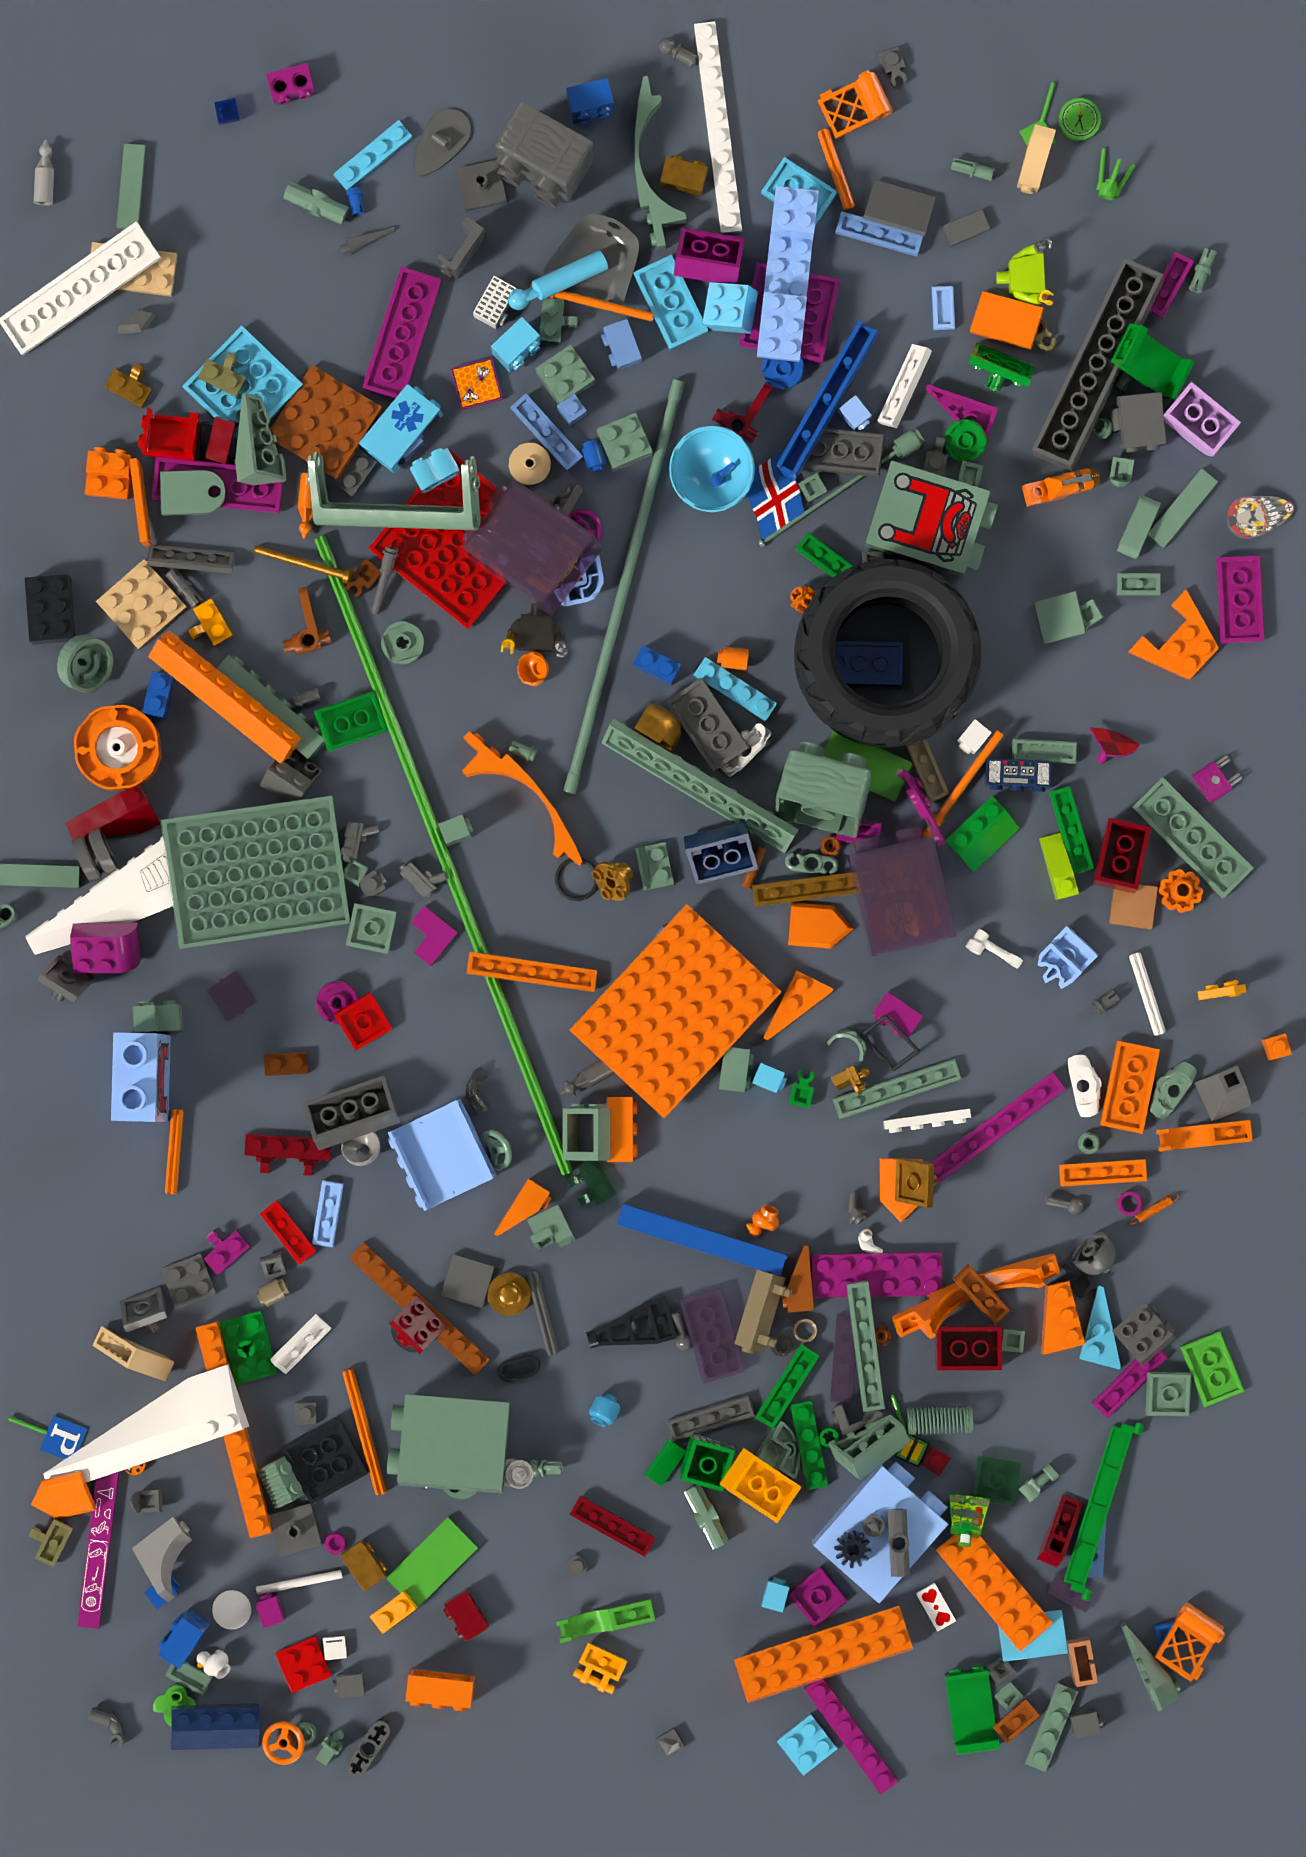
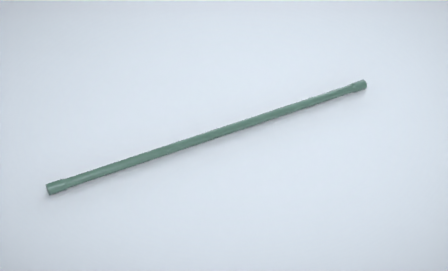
(673, 399)

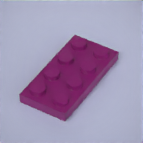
(1239, 599)

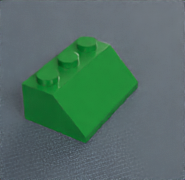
(982, 834)

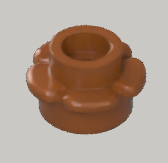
(825, 845)
(881, 1329)

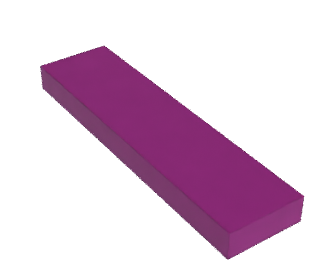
(1125, 1384)

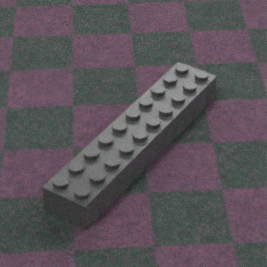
(1092, 372)

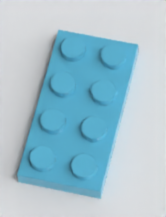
(670, 302)

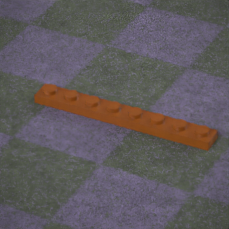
(404, 1293)

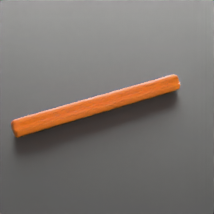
(364, 1431)

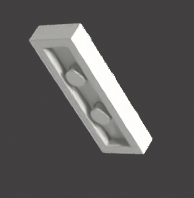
(300, 1344)

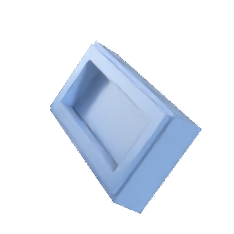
(943, 308)

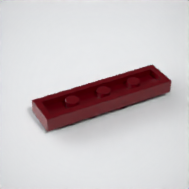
(612, 1526)

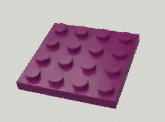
(818, 314)

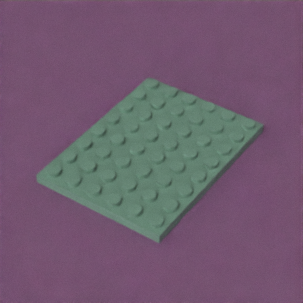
(255, 871)

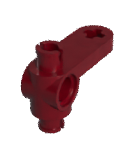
(727, 419)

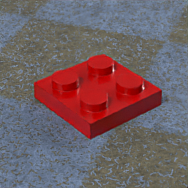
(362, 1021)
(303, 1664)

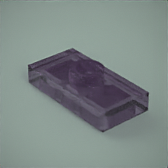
(1062, 1591)

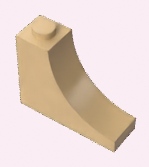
(1035, 159)
(133, 1355)

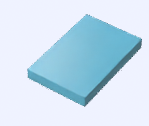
(793, 176)
(1048, 1643)

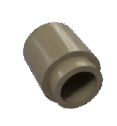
(273, 1292)

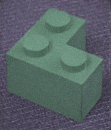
(157, 1018)

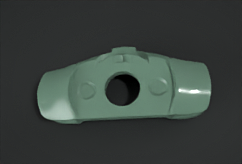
(1162, 1103)

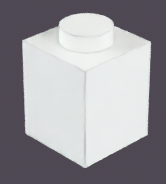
(973, 737)

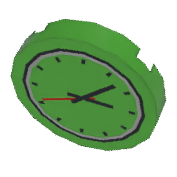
(1079, 119)

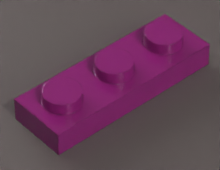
(1173, 279)

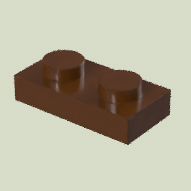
(286, 1063)

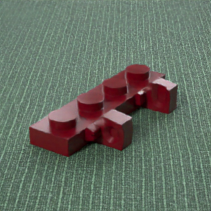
(269, 1147)

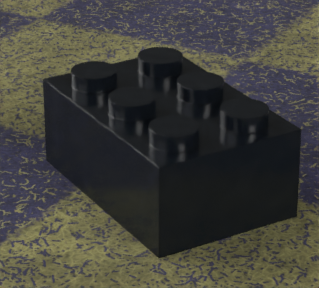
(50, 609)

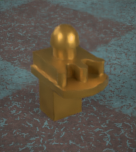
(851, 1076)

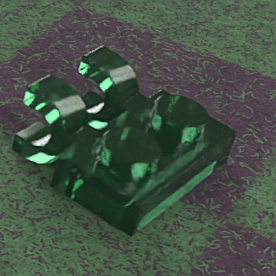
(596, 1181)

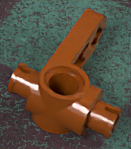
(296, 643)

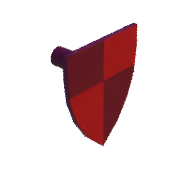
(1113, 744)

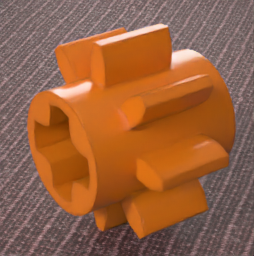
(801, 597)

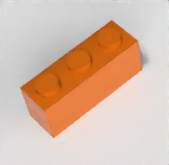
(622, 1129)

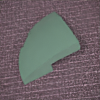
(780, 1451)

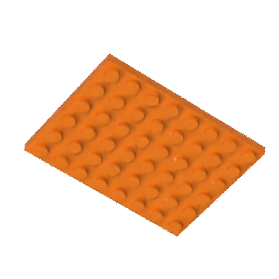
(675, 1011)

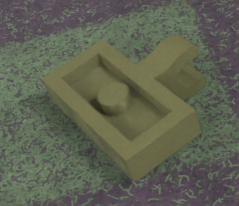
(223, 376)
(52, 1541)

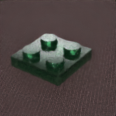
(996, 1479)

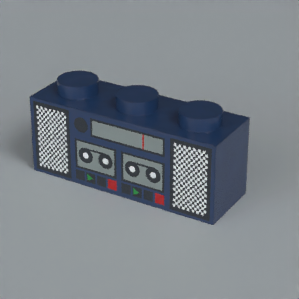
(1018, 774)

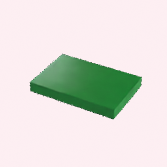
(350, 721)

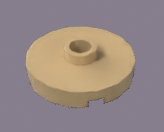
(529, 475)

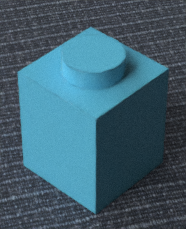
(775, 1594)

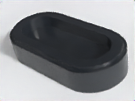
(519, 1368)

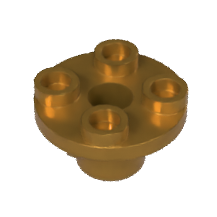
(613, 880)
(509, 1294)

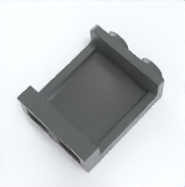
(475, 238)
(1141, 421)

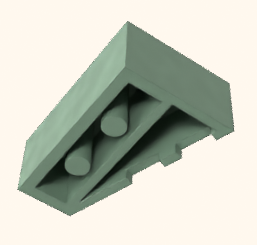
(871, 1447)

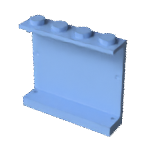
(441, 1155)

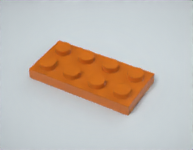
(1129, 1087)

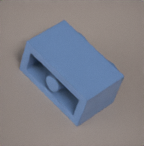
(621, 344)

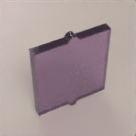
(231, 995)

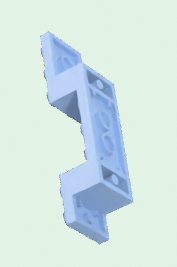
(787, 274)

